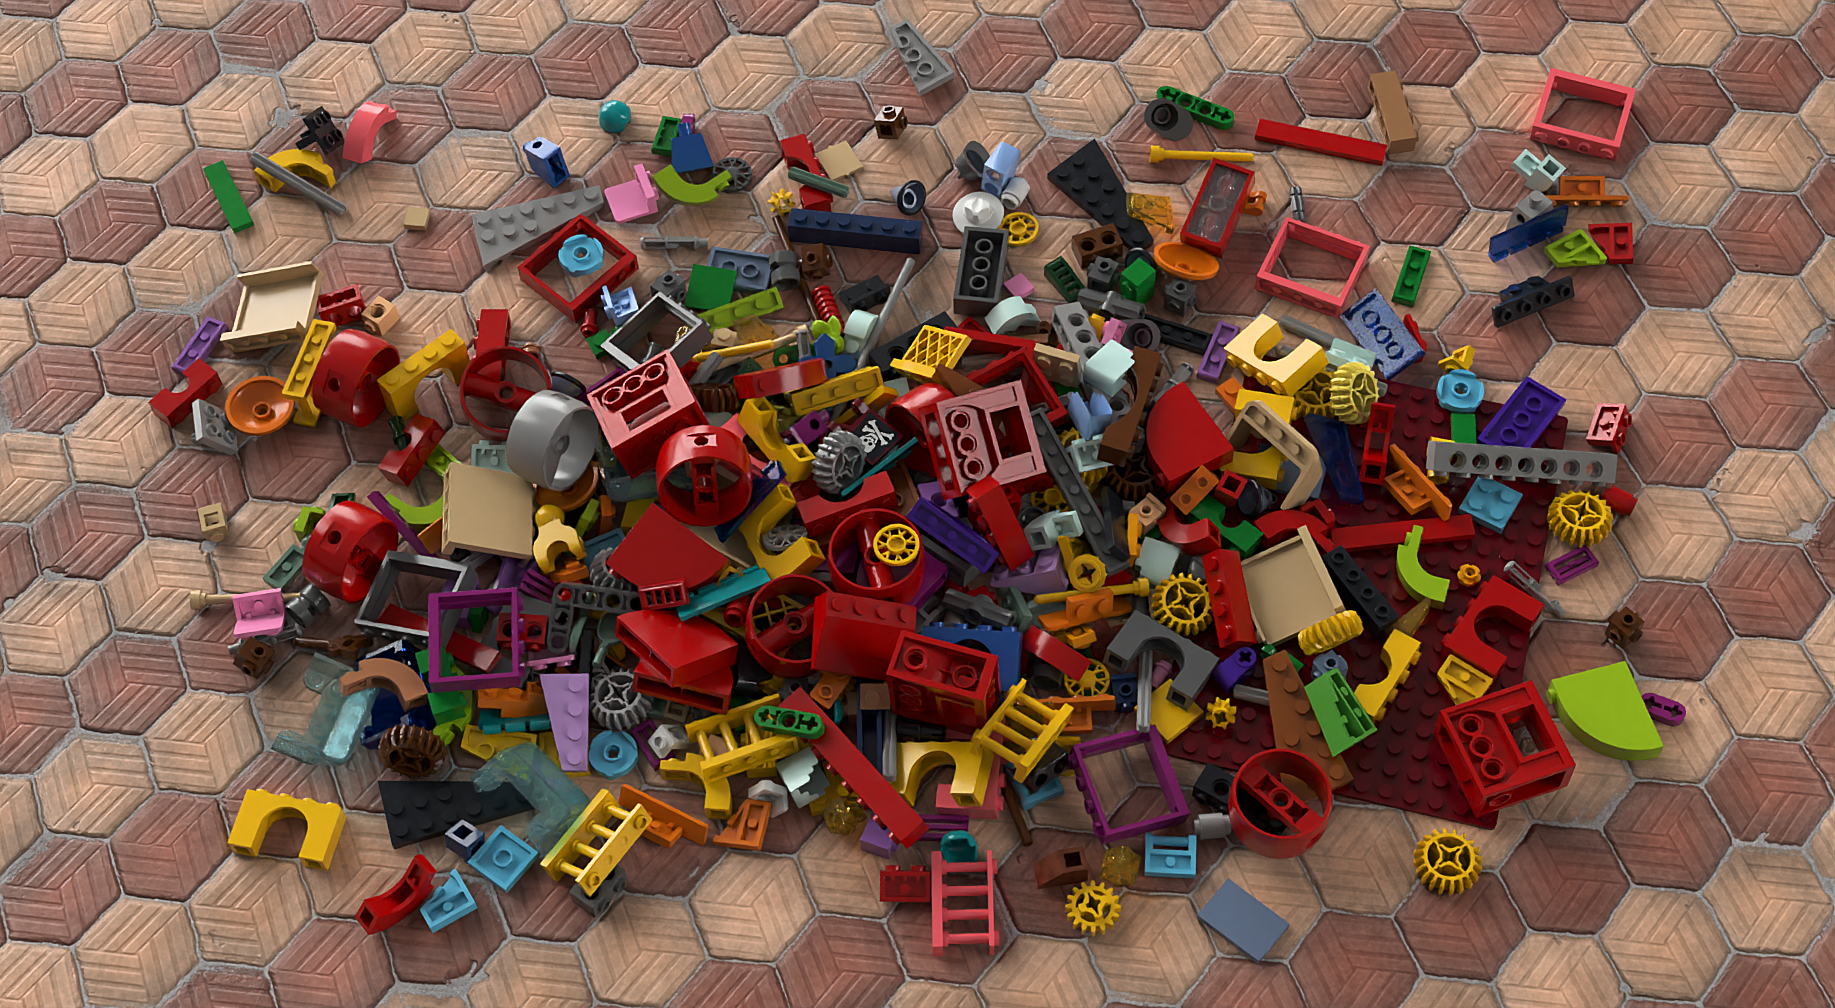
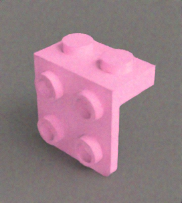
(633, 198)
(1113, 330)
(259, 613)
(541, 659)

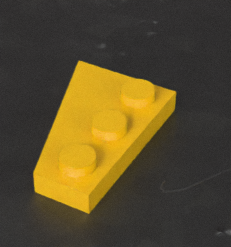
(487, 746)

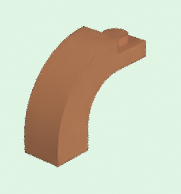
(388, 675)

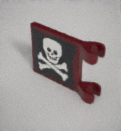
(875, 432)

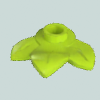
(832, 329)

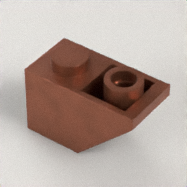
(1061, 868)

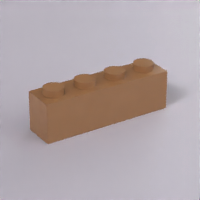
(1393, 112)

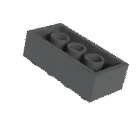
(980, 271)

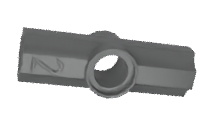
(1110, 305)
(978, 609)

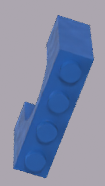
(1004, 644)

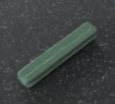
(818, 182)

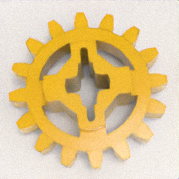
(1085, 916)

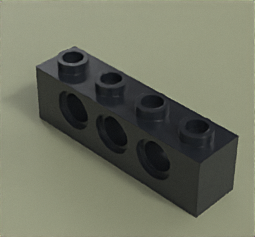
(899, 346)
(1359, 593)
(1215, 779)

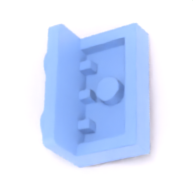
(620, 305)

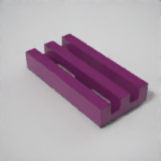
(1550, 566)
(541, 580)
(642, 728)
(952, 823)

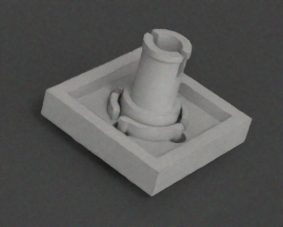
(213, 428)

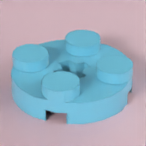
(581, 266)
(1460, 402)
(613, 767)

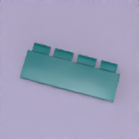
(886, 465)
(729, 590)
(491, 722)

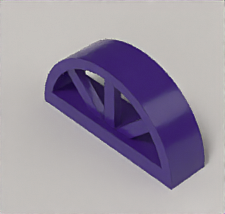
(953, 533)

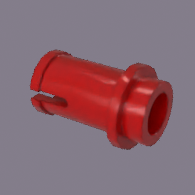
(589, 323)

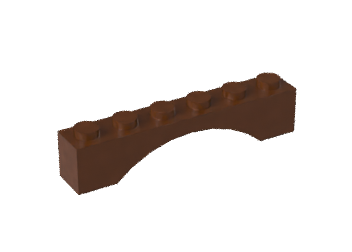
(1118, 437)

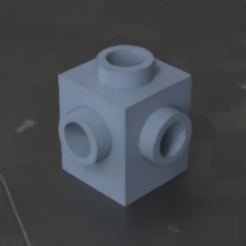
(1327, 662)

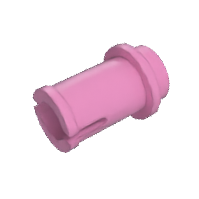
(1161, 671)

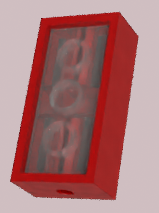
(1218, 207)

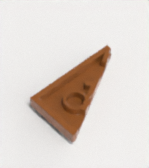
(961, 385)

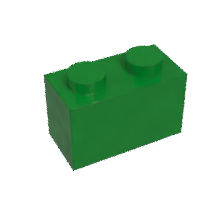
(1138, 282)

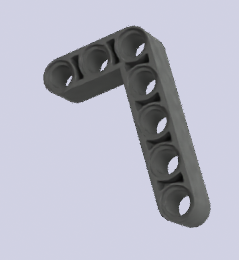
(576, 600)

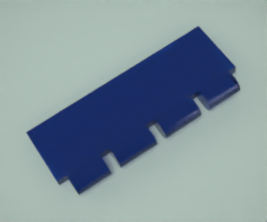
(1528, 233)
(772, 474)

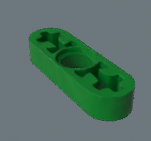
(782, 714)

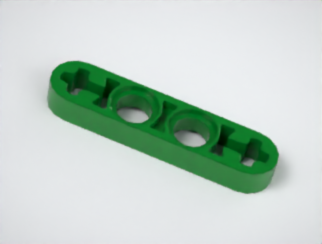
(1198, 104)

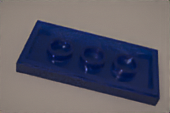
(1383, 333)

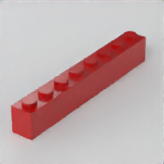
(859, 774)

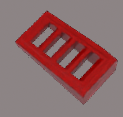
(683, 591)

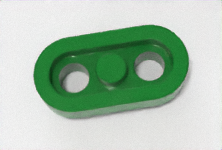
(792, 354)

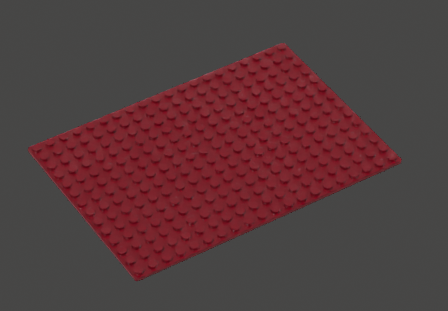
(1402, 759)

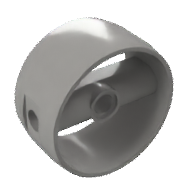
(552, 440)

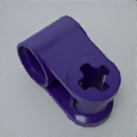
(1234, 672)

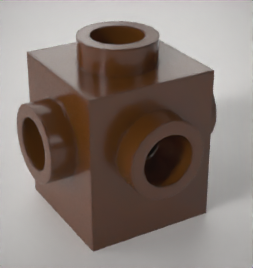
(890, 122)
(815, 261)
(1624, 627)
(254, 658)

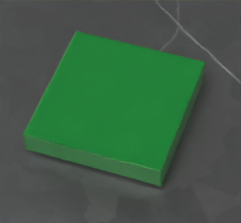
(710, 287)

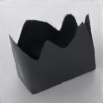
(747, 674)
(1050, 766)

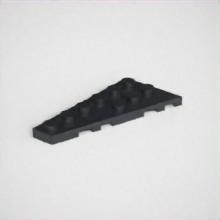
(1097, 190)
(429, 808)

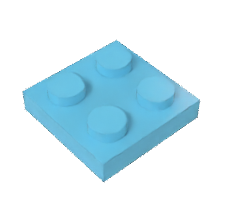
(1490, 503)
(503, 859)

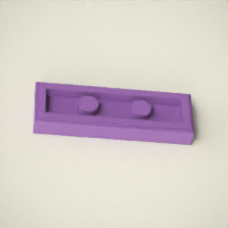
(200, 344)
(1215, 356)

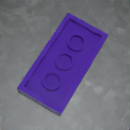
(1523, 416)

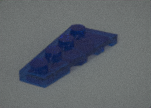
(1337, 454)

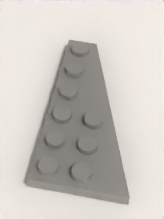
(527, 223)

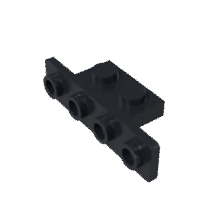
(1530, 298)

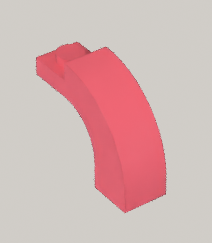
(363, 130)

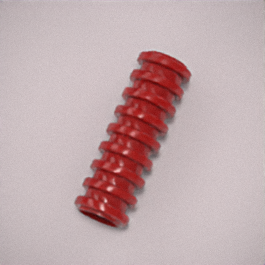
(826, 305)

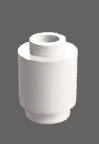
(1015, 193)

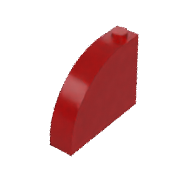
(780, 379)
(1183, 439)
(664, 551)
(676, 648)
(707, 692)

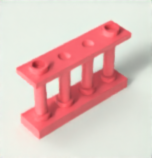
(942, 914)

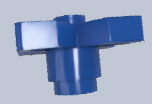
(836, 364)

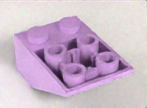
(1037, 576)

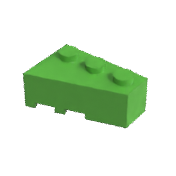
(1338, 712)

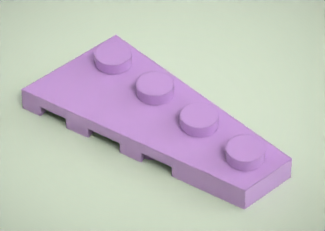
(569, 715)

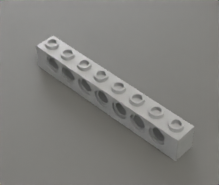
(1080, 338)
(1603, 464)

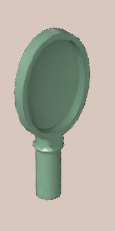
(579, 625)
(606, 634)

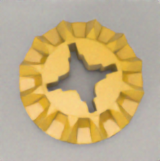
(1086, 584)

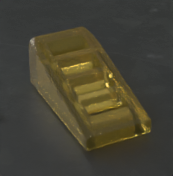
(1412, 620)

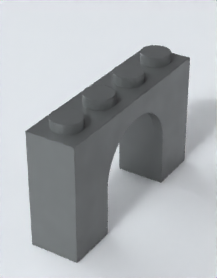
(531, 606)
(1145, 634)

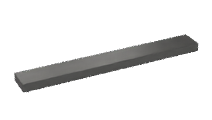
(1074, 491)

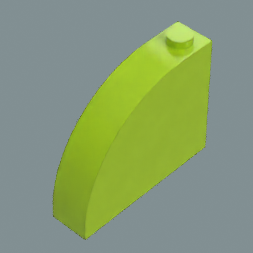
(1606, 712)

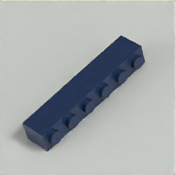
(855, 231)
(870, 730)

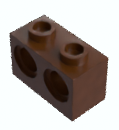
(1093, 243)

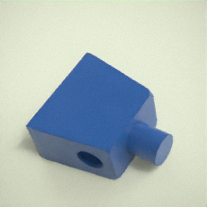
(689, 151)
(546, 161)

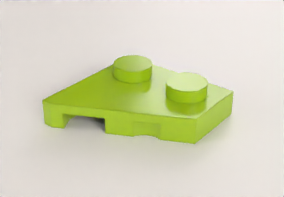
(1575, 250)

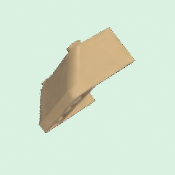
(1265, 423)

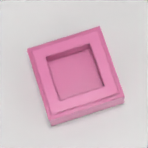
(1018, 286)

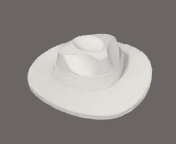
(978, 210)

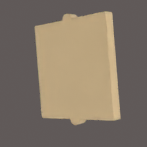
(839, 161)

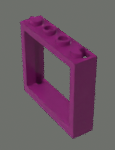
(473, 599)
(1163, 771)

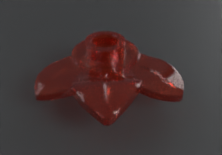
(1104, 636)

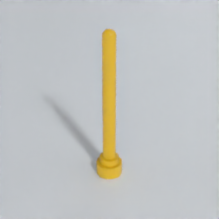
(1159, 154)
(737, 350)
(1138, 587)

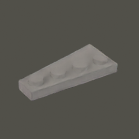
(920, 58)

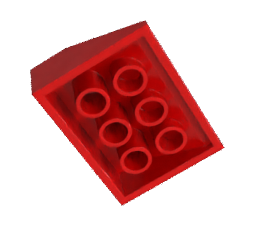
(857, 634)

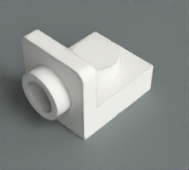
(668, 738)

